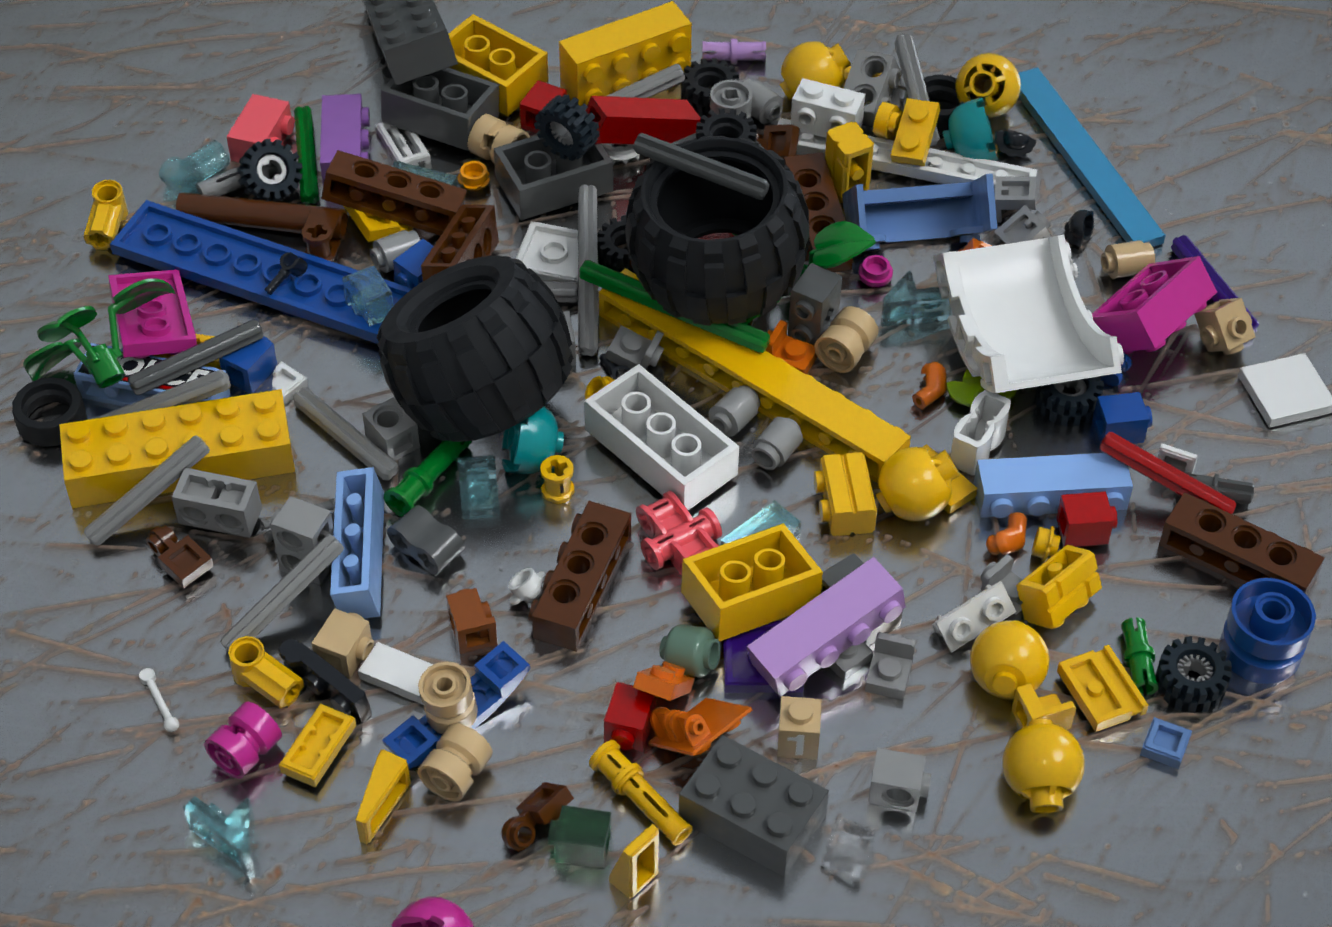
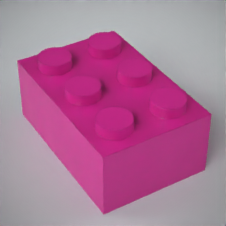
(1155, 303)

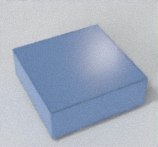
(1166, 743)

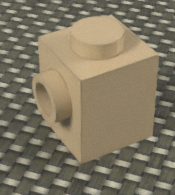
(344, 641)

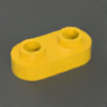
(887, 121)

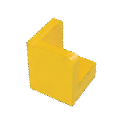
(1028, 707)

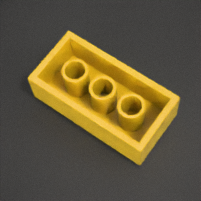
(624, 52)

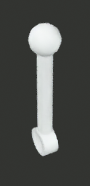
(148, 677)

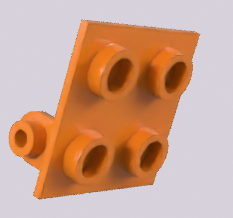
(696, 729)

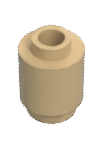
(1127, 258)

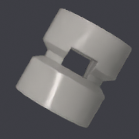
(731, 95)

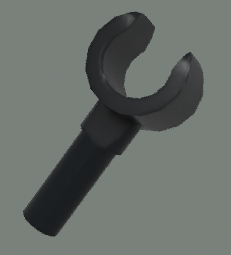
(290, 265)
(614, 371)

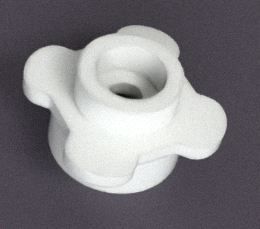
(526, 586)

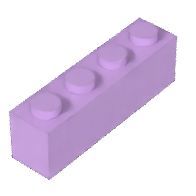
(827, 627)

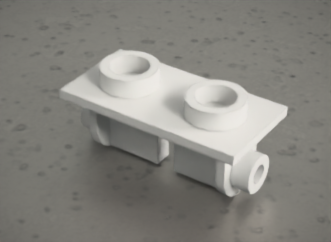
(974, 616)

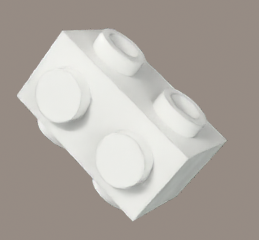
(823, 106)

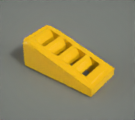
(384, 790)
(637, 863)

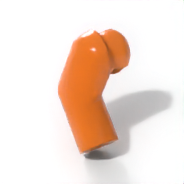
(1009, 539)

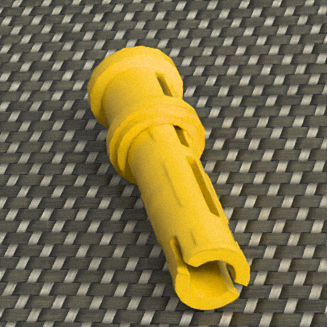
(629, 781)

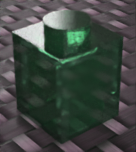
(581, 836)

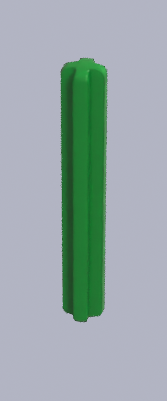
(306, 151)

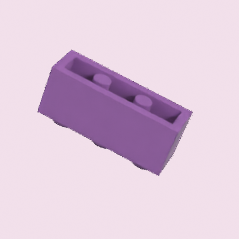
(343, 128)

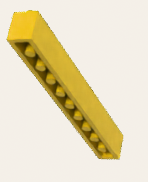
(783, 391)

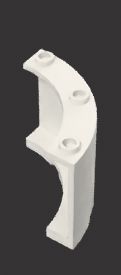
(1023, 316)

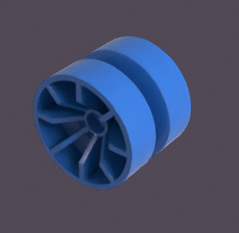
(1267, 630)

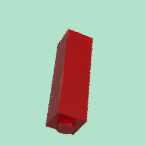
(626, 117)

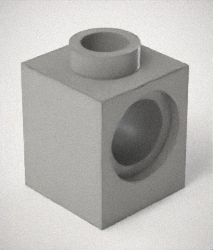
(391, 429)
(898, 780)

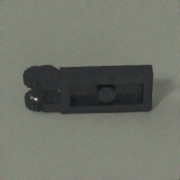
(324, 678)

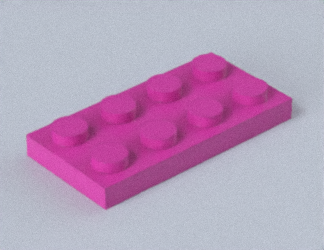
(158, 325)

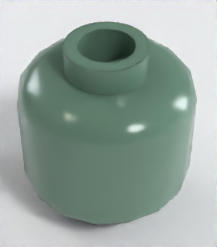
(692, 649)

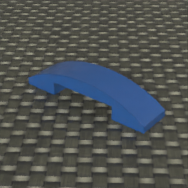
(492, 684)

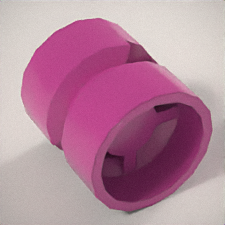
(238, 745)

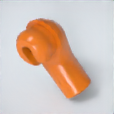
(935, 385)

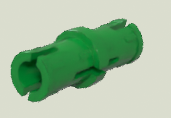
(1139, 655)

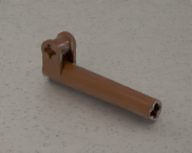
(319, 225)

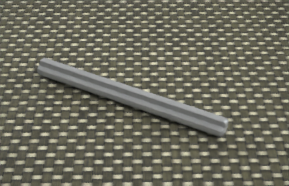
(587, 251)

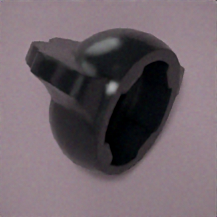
(1013, 143)
(1079, 227)

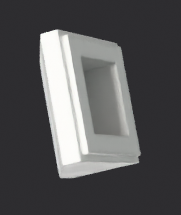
(1178, 458)

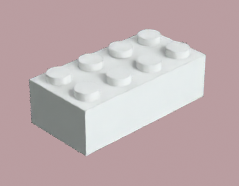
(661, 437)

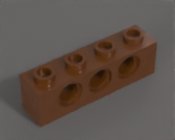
(391, 193)
(820, 196)
(468, 236)
(1236, 546)
(581, 575)

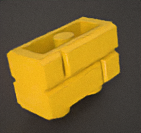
(848, 157)
(846, 494)
(1059, 587)

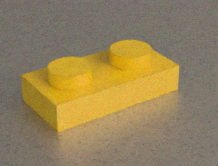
(915, 132)

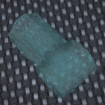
(197, 167)

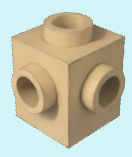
(1225, 326)

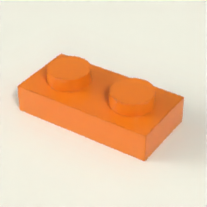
(664, 681)

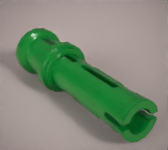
(419, 480)

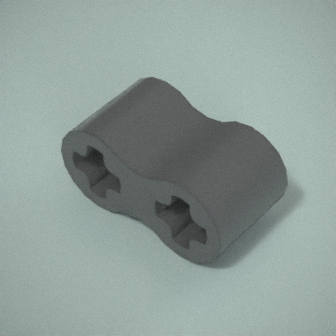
(426, 539)

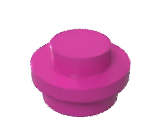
(875, 271)

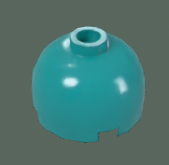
(970, 131)
(532, 442)

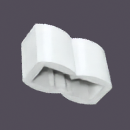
(980, 430)

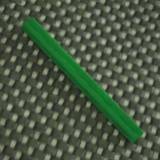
(633, 290)

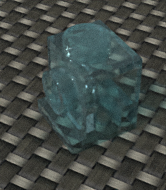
(368, 295)

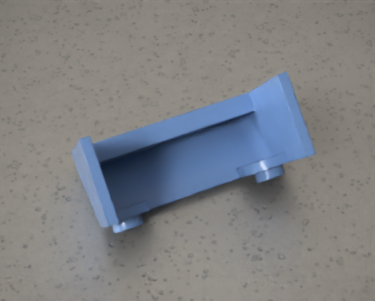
(924, 211)

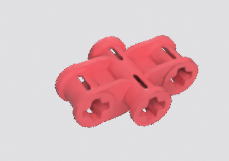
(675, 532)

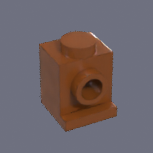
(471, 621)

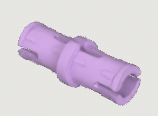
(734, 51)

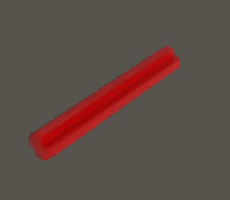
(1162, 472)

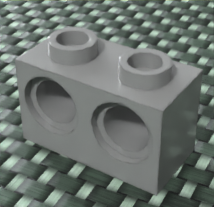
(877, 88)
(217, 502)
(297, 531)

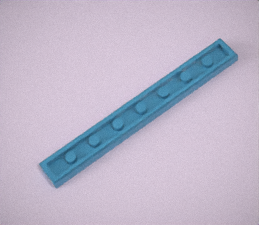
(1087, 160)

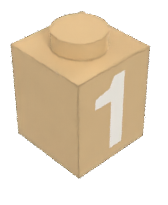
(799, 728)

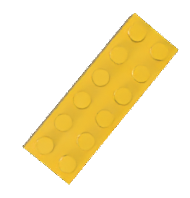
(115, 452)

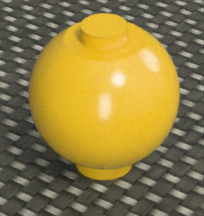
(815, 63)
(991, 78)
(916, 483)
(1008, 657)
(1043, 765)

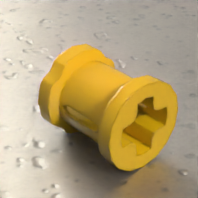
(561, 478)

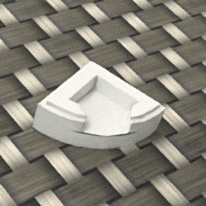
(288, 380)

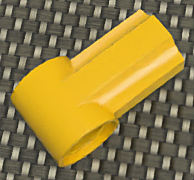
(106, 214)
(264, 673)

